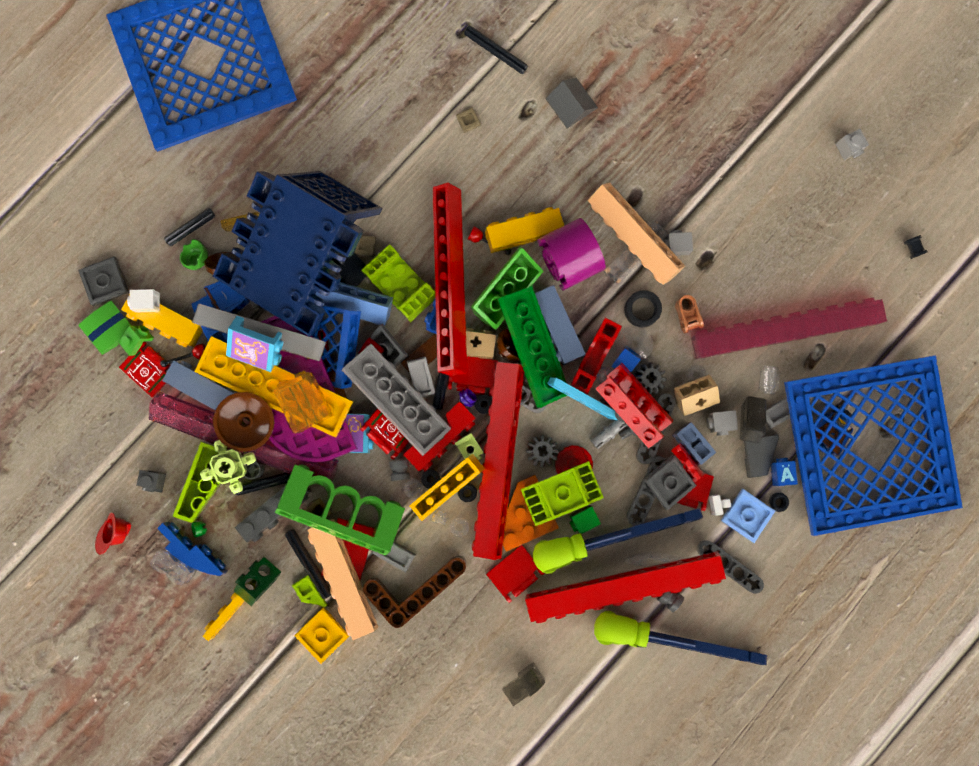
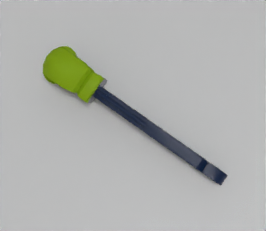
(563, 551)
(623, 630)

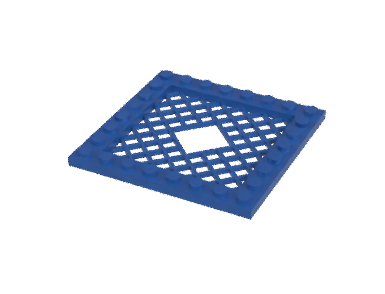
(177, 132)
(938, 441)

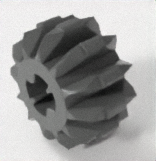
(646, 371)
(549, 450)

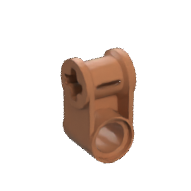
(689, 315)

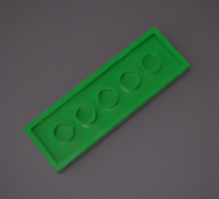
(533, 344)

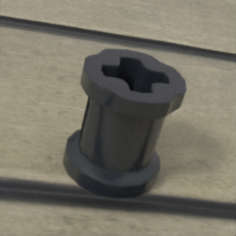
(915, 247)

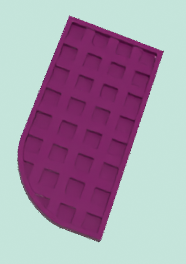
(312, 443)

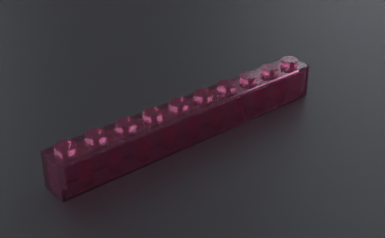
(788, 329)
(199, 424)

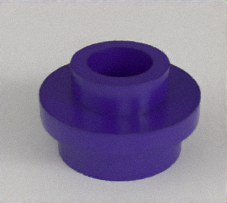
(467, 398)

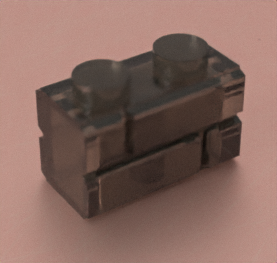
(753, 419)

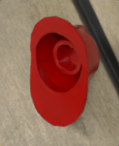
(111, 533)

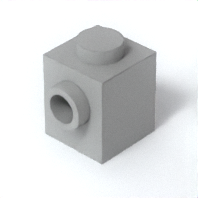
(852, 144)
(679, 242)
(722, 422)

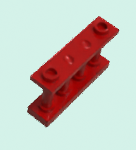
(635, 405)

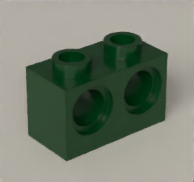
(259, 582)

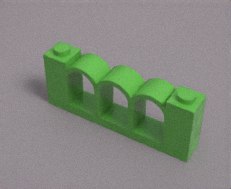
(388, 514)

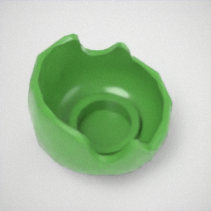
(193, 255)

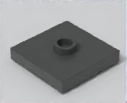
(103, 281)
(669, 482)

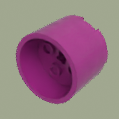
(572, 253)

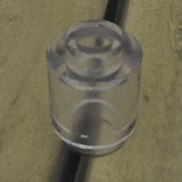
(769, 379)

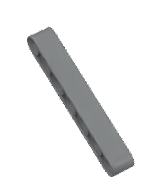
(293, 342)

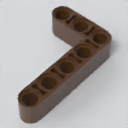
(417, 595)

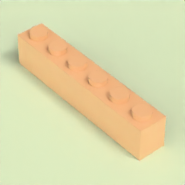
(635, 233)
(344, 583)

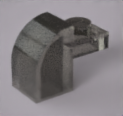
(525, 685)

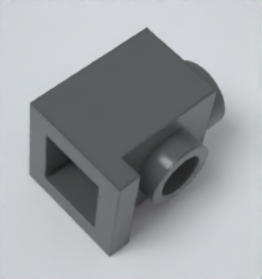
(151, 480)

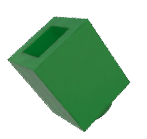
(584, 520)

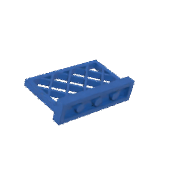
(346, 347)

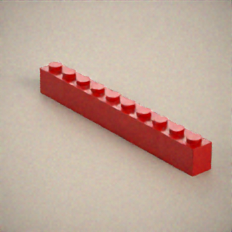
(449, 280)
(498, 461)
(625, 586)

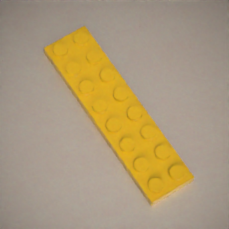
(248, 378)

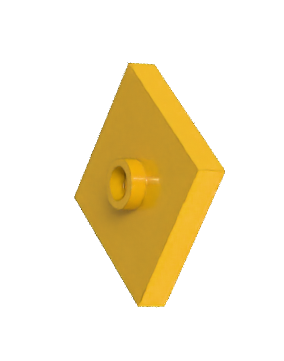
(322, 635)

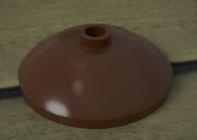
(230, 426)

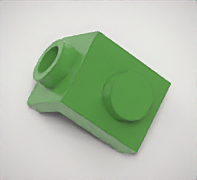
(134, 338)

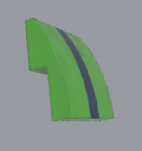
(105, 327)

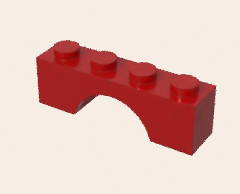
(595, 355)
(458, 420)

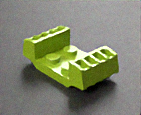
(399, 281)
(562, 493)

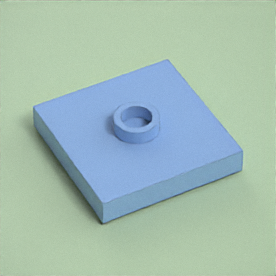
(748, 515)

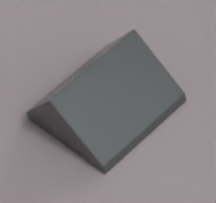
(571, 102)
(392, 350)

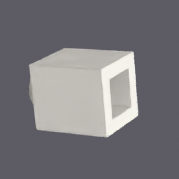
(144, 300)

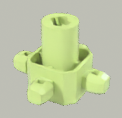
(237, 470)

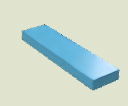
(582, 398)

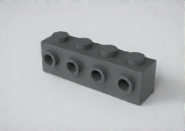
(263, 518)

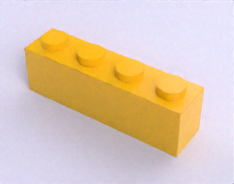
(522, 230)
(169, 323)
(447, 487)

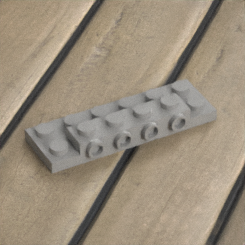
(396, 399)

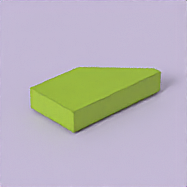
(308, 593)

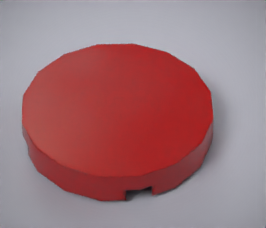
(571, 457)

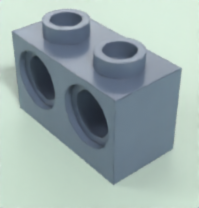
(694, 443)

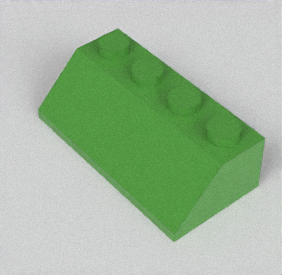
(515, 275)

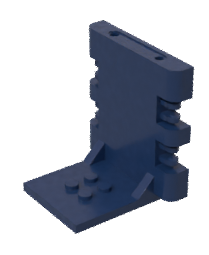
(292, 242)

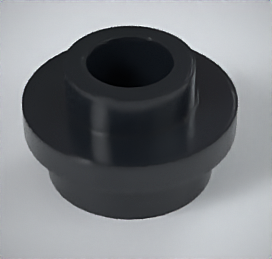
(483, 398)
(435, 474)
(468, 498)
(784, 502)

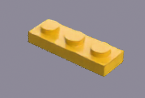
(225, 613)

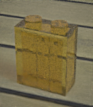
(302, 402)

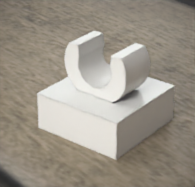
(717, 504)

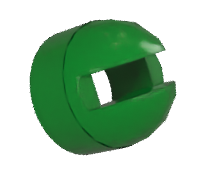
(197, 528)

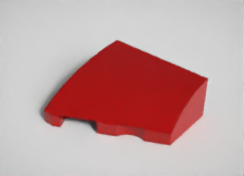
(690, 465)

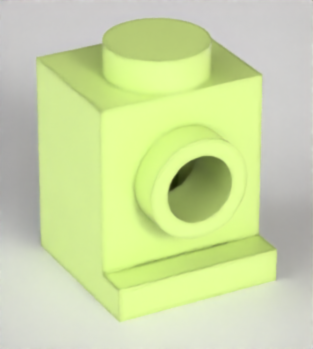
(467, 441)

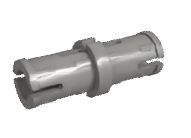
(608, 433)

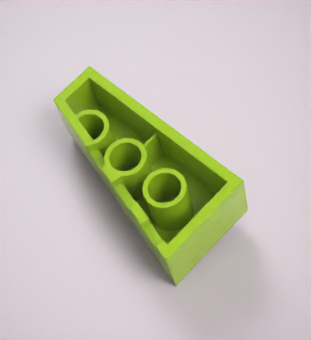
(197, 492)

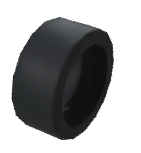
(657, 308)

